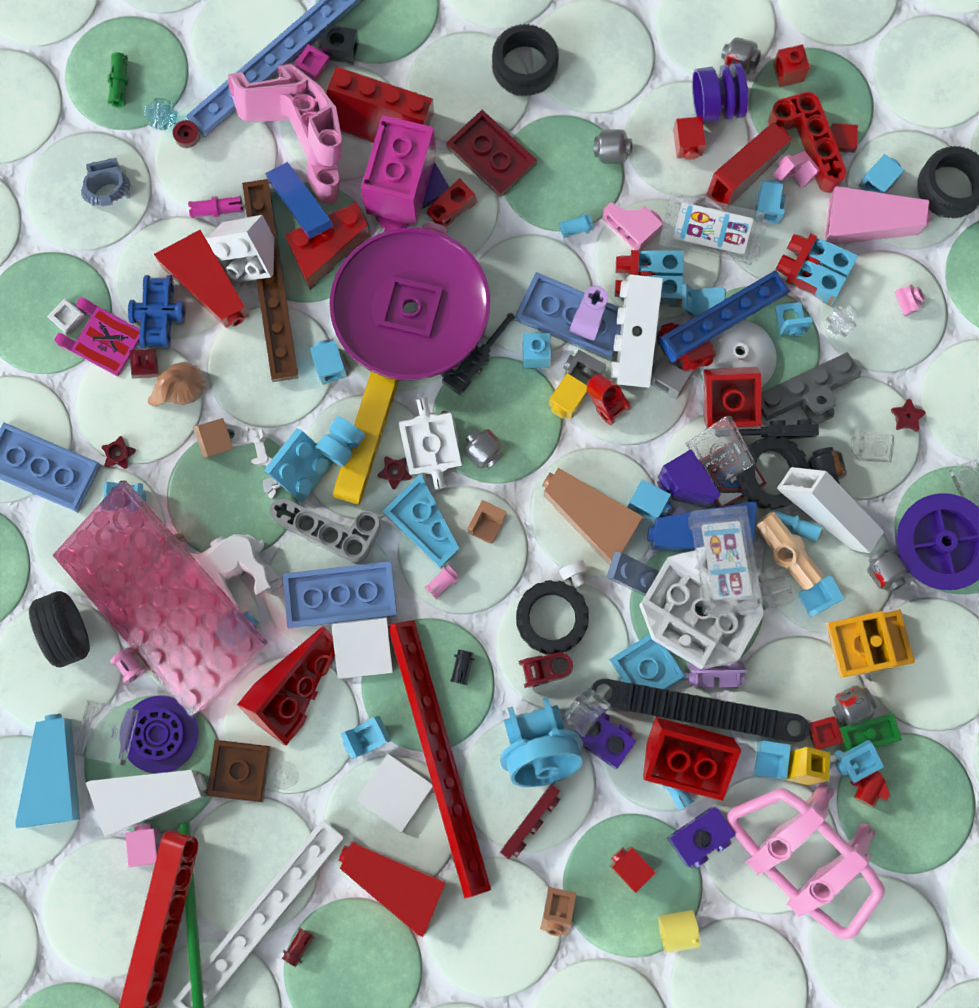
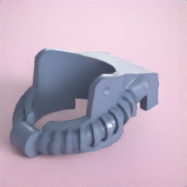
(102, 174)

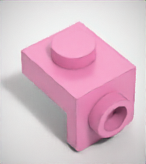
(799, 167)

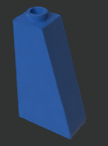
(673, 531)

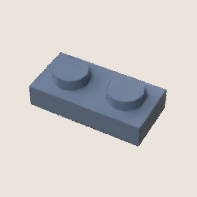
(631, 573)

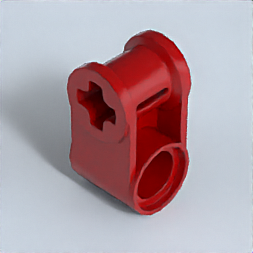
(607, 398)

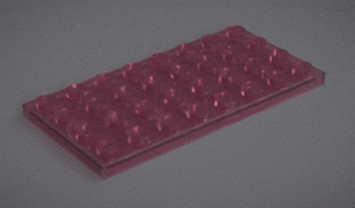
(159, 598)

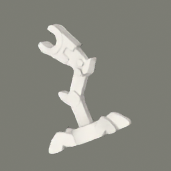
(245, 436)

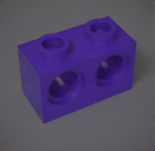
(599, 744)

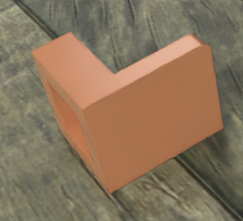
(213, 437)
(487, 522)

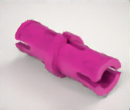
(215, 206)

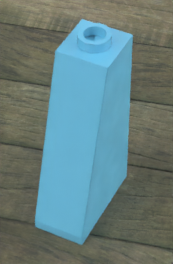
(50, 776)

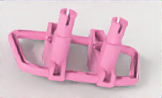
(793, 833)

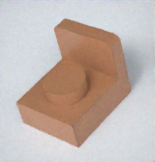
(558, 911)

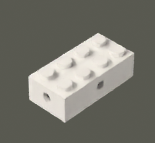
(639, 310)

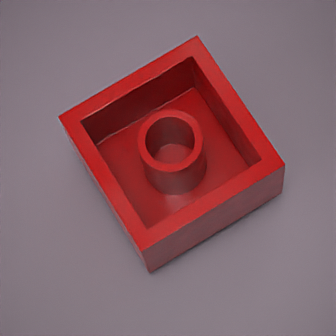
(733, 394)

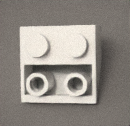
(244, 248)

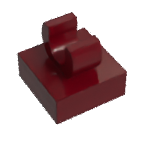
(143, 363)

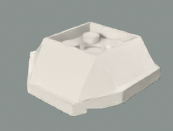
(677, 626)

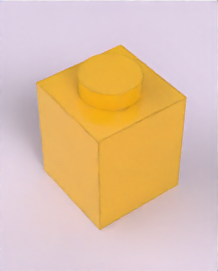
(567, 397)
(808, 766)

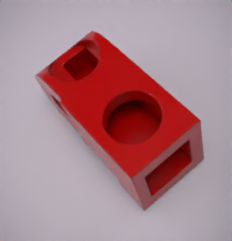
(452, 203)

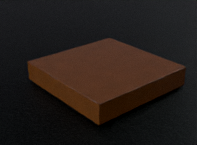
(238, 770)

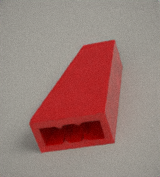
(748, 164)
(202, 276)
(396, 885)

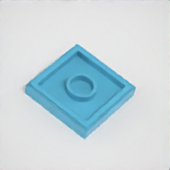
(647, 665)

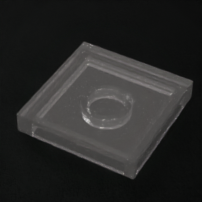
(721, 451)
(106, 732)

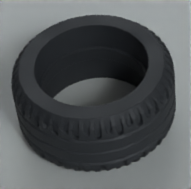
(525, 36)
(940, 202)
(59, 629)

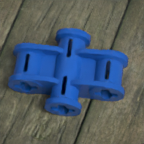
(156, 311)

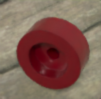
(186, 134)

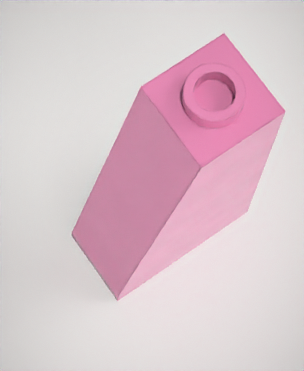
(872, 216)

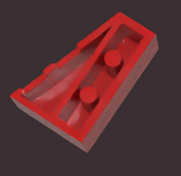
(325, 250)

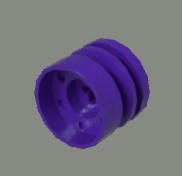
(724, 92)

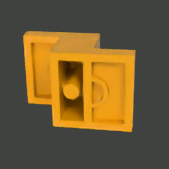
(870, 643)

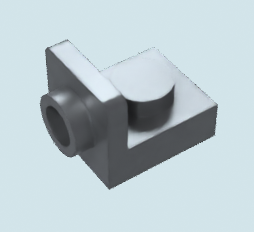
(587, 364)

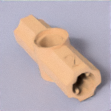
(799, 562)

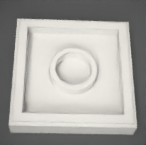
(362, 647)
(394, 793)

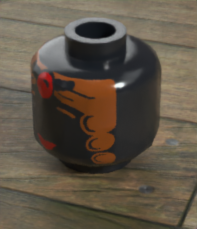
(829, 460)

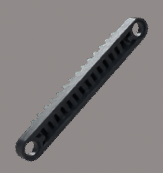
(702, 710)

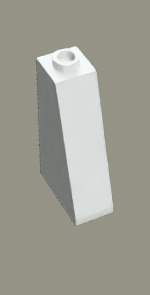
(831, 507)
(137, 799)

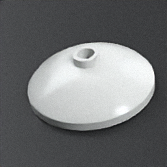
(757, 348)

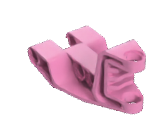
(311, 114)

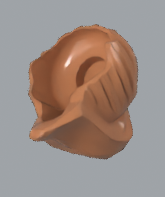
(178, 385)

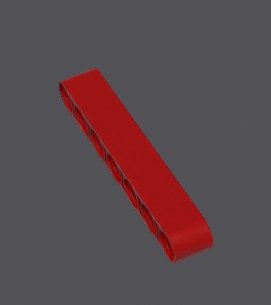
(160, 921)

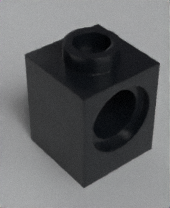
(345, 52)

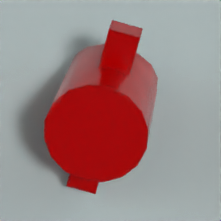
(871, 789)

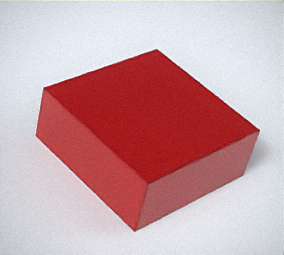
(845, 136)
(825, 733)

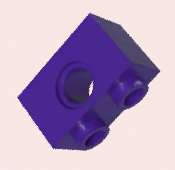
(684, 838)

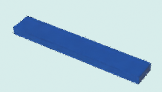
(723, 316)

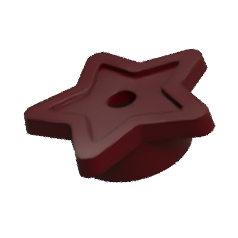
(900, 416)
(125, 452)
(387, 472)

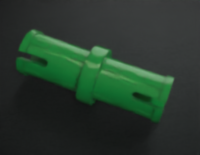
(117, 79)

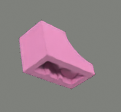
(634, 226)

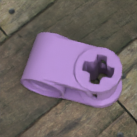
(589, 316)

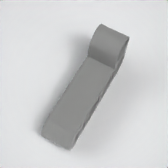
(323, 526)

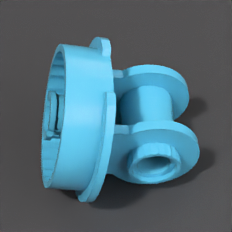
(540, 747)

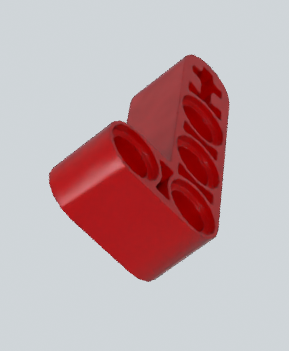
(813, 143)

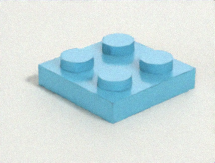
(298, 465)

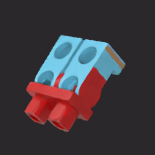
(657, 264)
(818, 268)

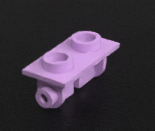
(728, 675)

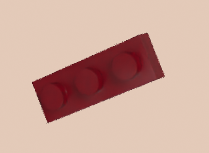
(531, 823)

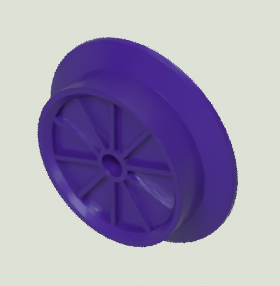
(921, 535)

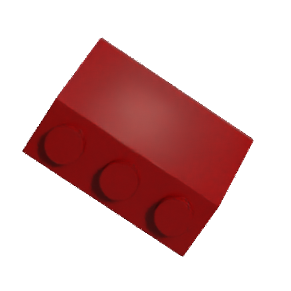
(690, 758)

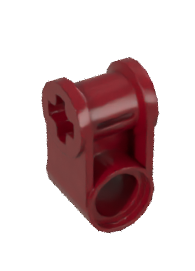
(544, 669)

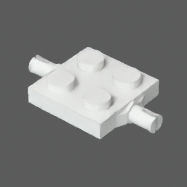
(431, 443)

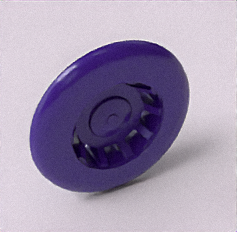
(159, 734)

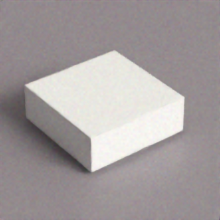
(66, 316)

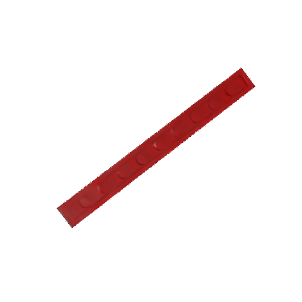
(439, 759)

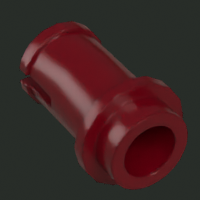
(297, 947)

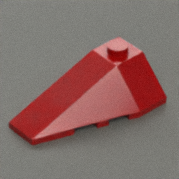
(284, 692)

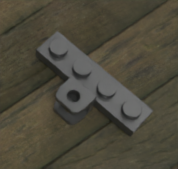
(811, 390)

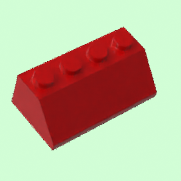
(364, 100)

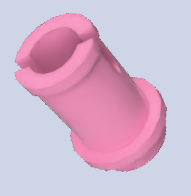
(444, 580)

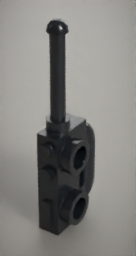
(472, 365)
(778, 428)

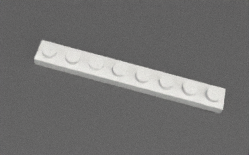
(264, 913)

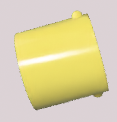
(679, 931)

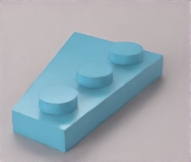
(421, 521)

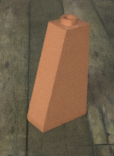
(591, 513)

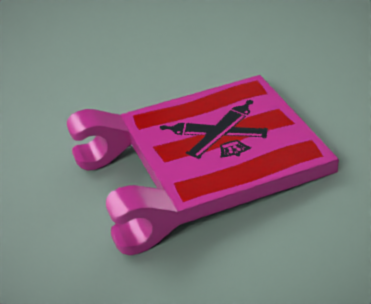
(103, 340)

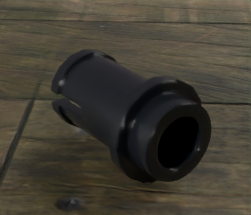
(462, 666)

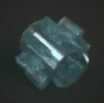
(160, 114)

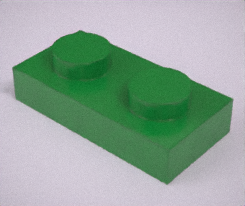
(878, 730)

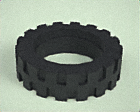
(747, 478)
(562, 590)

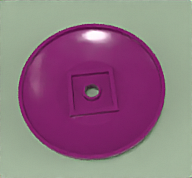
(404, 269)

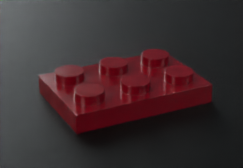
(491, 153)

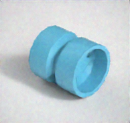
(340, 441)

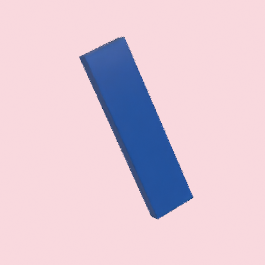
(298, 200)

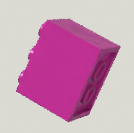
(399, 170)

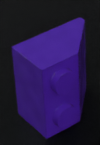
(688, 481)

